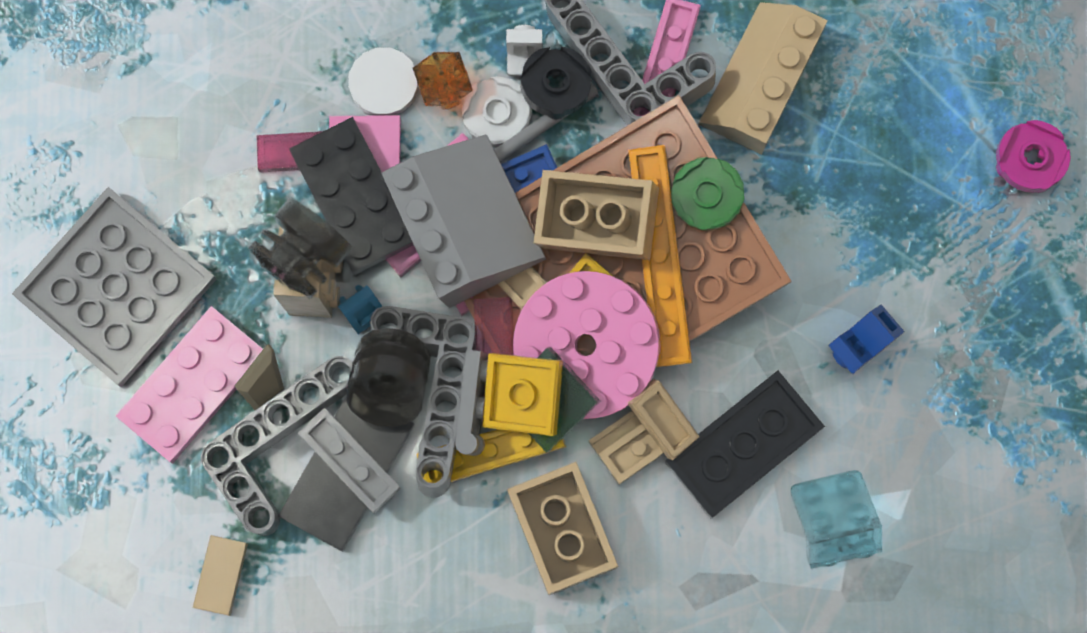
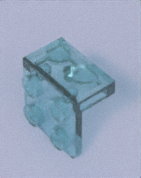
(837, 519)

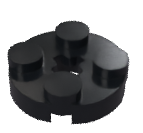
(556, 101)

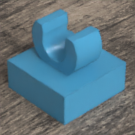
(359, 308)

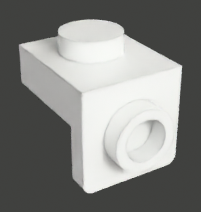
(521, 44)

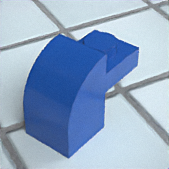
(865, 339)

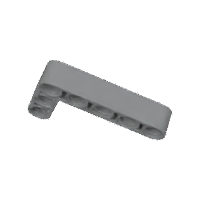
(617, 67)
(442, 389)
(268, 436)

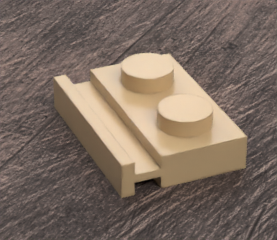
(625, 447)

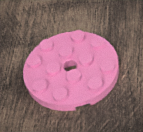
(611, 314)

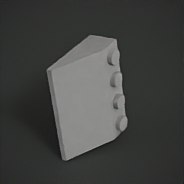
(463, 218)

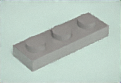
(349, 460)

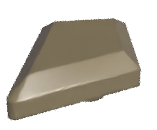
(261, 379)

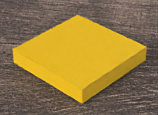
(522, 394)

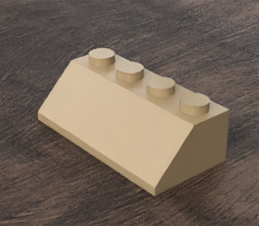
(763, 74)

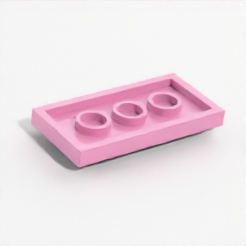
(190, 385)

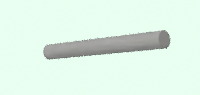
(531, 132)

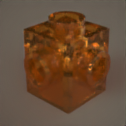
(442, 79)

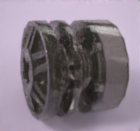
(300, 248)
(388, 377)

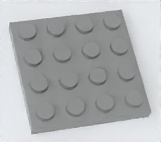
(114, 286)

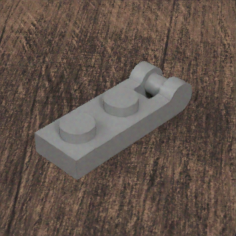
(472, 404)

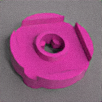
(1051, 148)

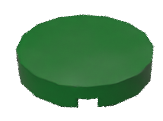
(707, 193)

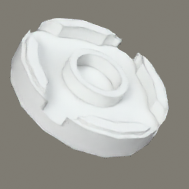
(383, 82)
(496, 109)

